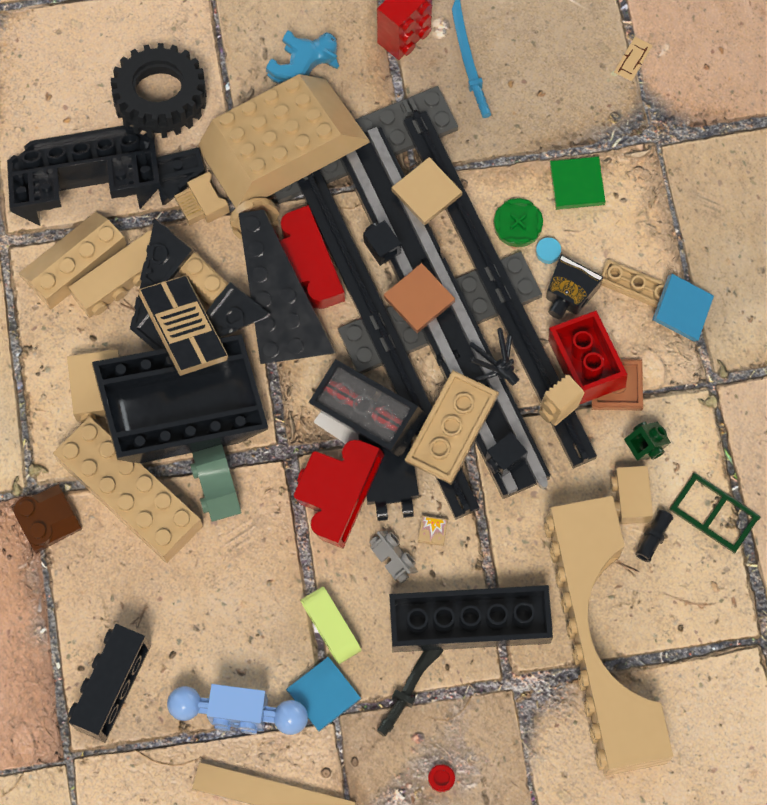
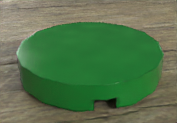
(518, 222)

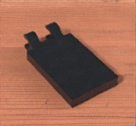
(393, 484)

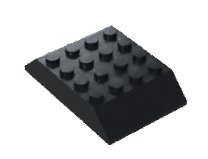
(168, 415)

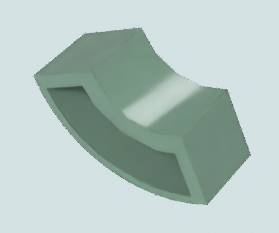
(216, 483)

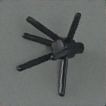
(503, 367)

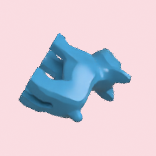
(304, 56)

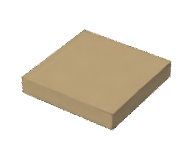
(426, 191)

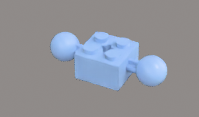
(237, 708)

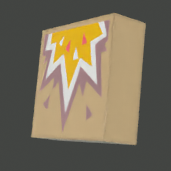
(432, 531)

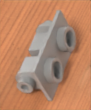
(400, 563)

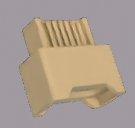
(201, 201)

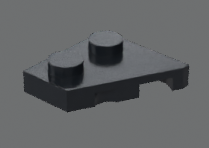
(176, 171)

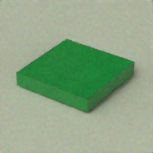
(577, 183)

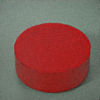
(441, 778)

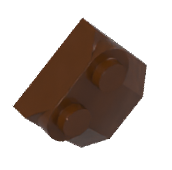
(46, 518)

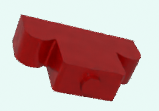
(310, 258)
(338, 489)

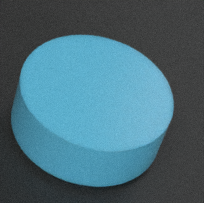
(548, 250)

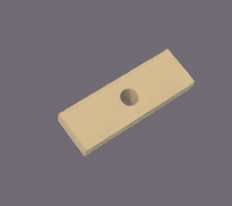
(623, 278)

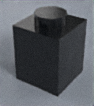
(382, 242)
(505, 455)

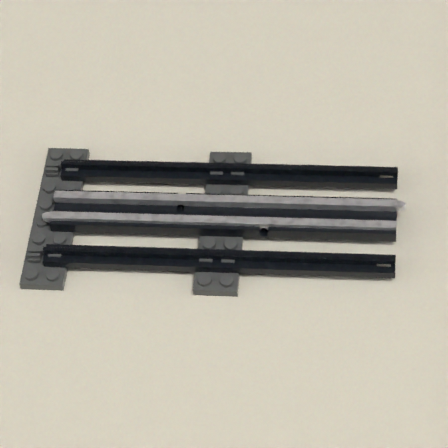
(488, 292)

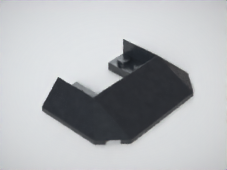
(79, 161)

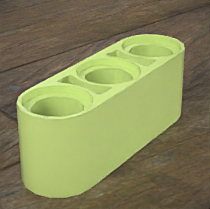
(330, 625)

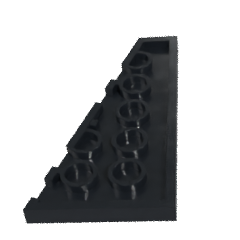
(293, 325)

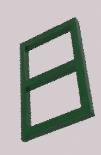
(704, 528)

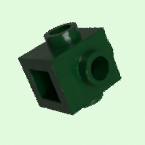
(647, 440)

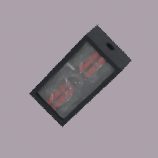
(367, 408)

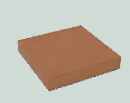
(419, 298)
(627, 398)

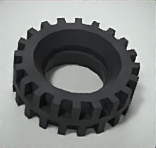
(163, 115)

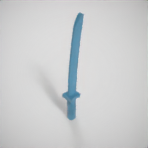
(475, 83)

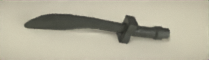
(403, 698)

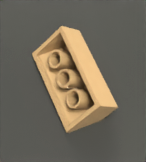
(73, 258)

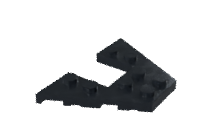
(164, 259)

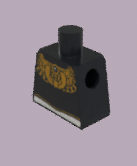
(571, 287)

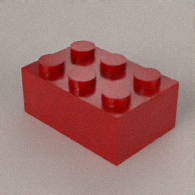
(403, 25)
(588, 355)

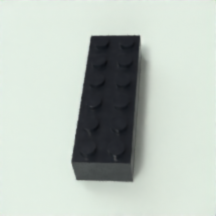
(470, 618)

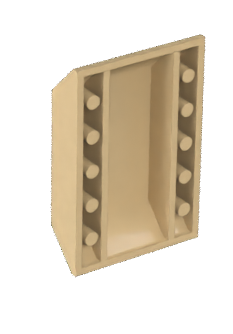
(279, 138)

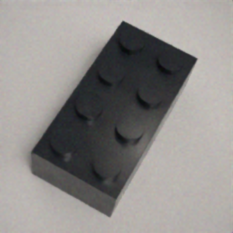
(109, 682)

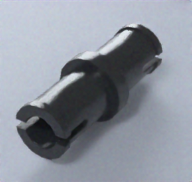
(654, 536)

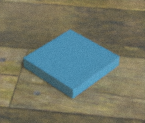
(683, 307)
(324, 694)

